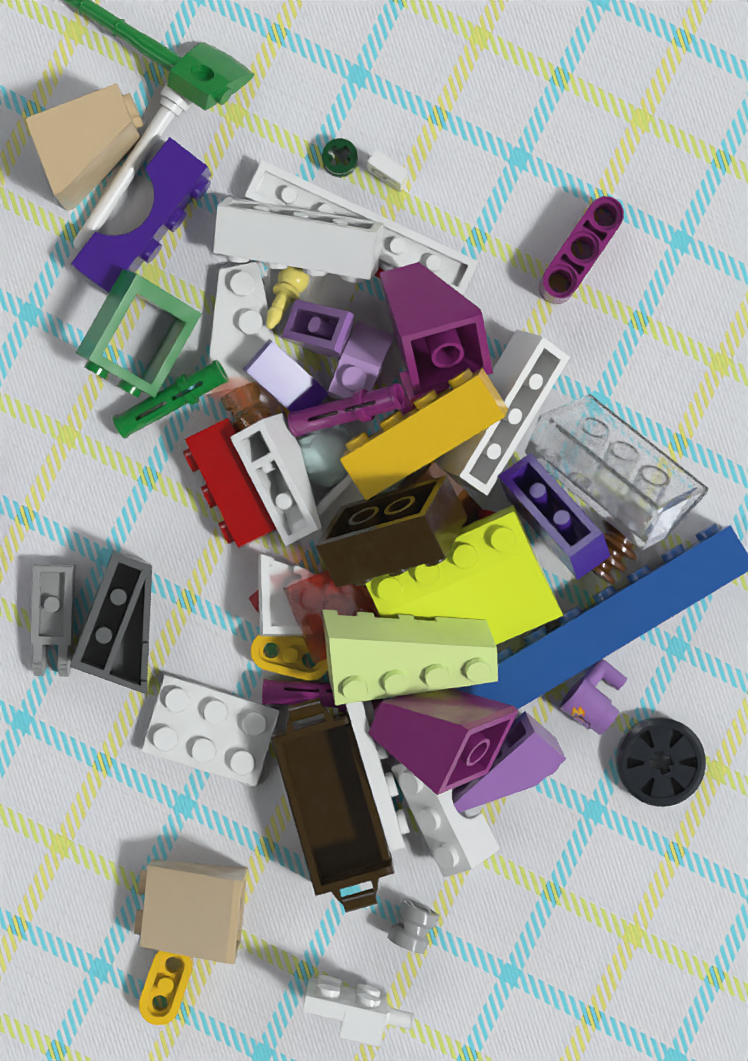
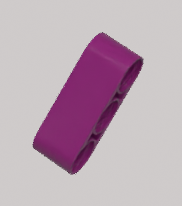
(594, 236)

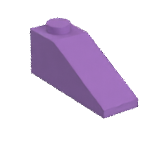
(522, 762)

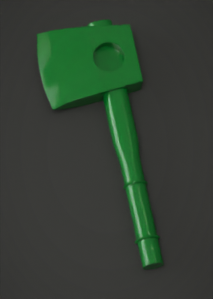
(201, 76)

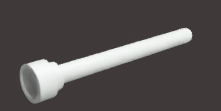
(171, 105)

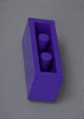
(554, 516)

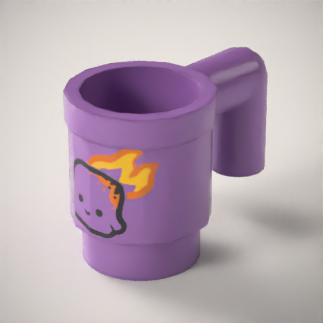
(588, 703)

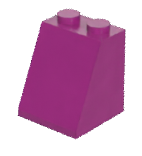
(433, 327)
(443, 734)

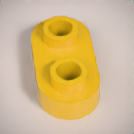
(289, 659)
(165, 982)

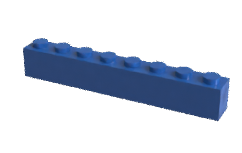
(616, 617)

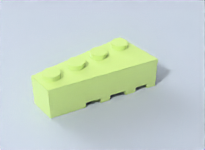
(405, 655)

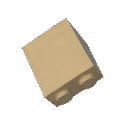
(84, 141)
(192, 909)

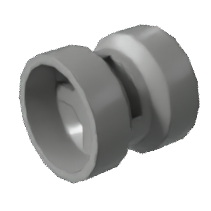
(413, 925)

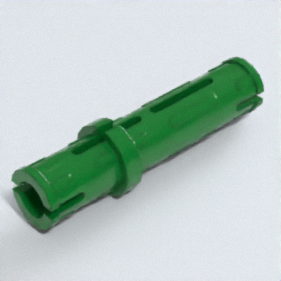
(211, 376)

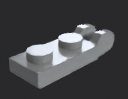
(52, 615)

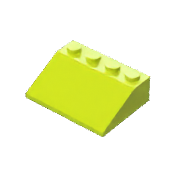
(485, 577)

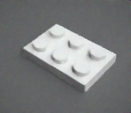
(210, 730)

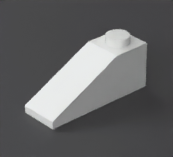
(279, 476)

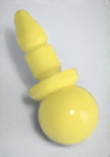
(287, 290)

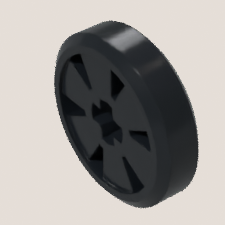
(672, 740)

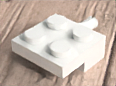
(360, 1010)

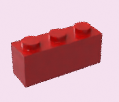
(228, 484)

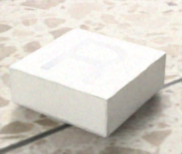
(387, 170)

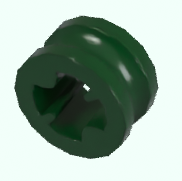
(340, 145)

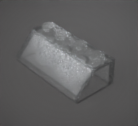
(615, 470)

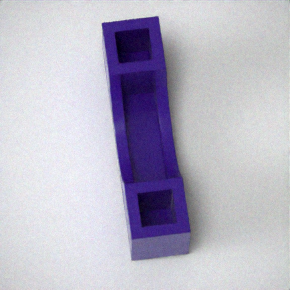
(176, 180)

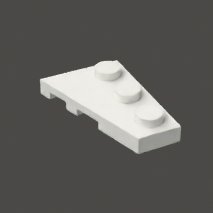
(274, 609)

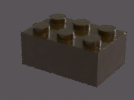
(392, 532)

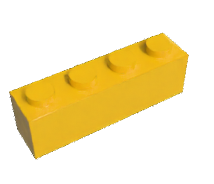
(424, 433)

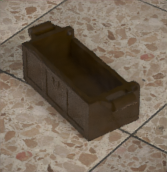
(332, 804)

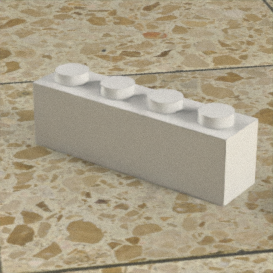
(298, 239)
(523, 381)

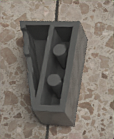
(118, 624)

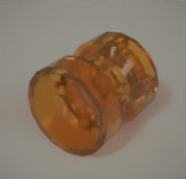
(243, 400)

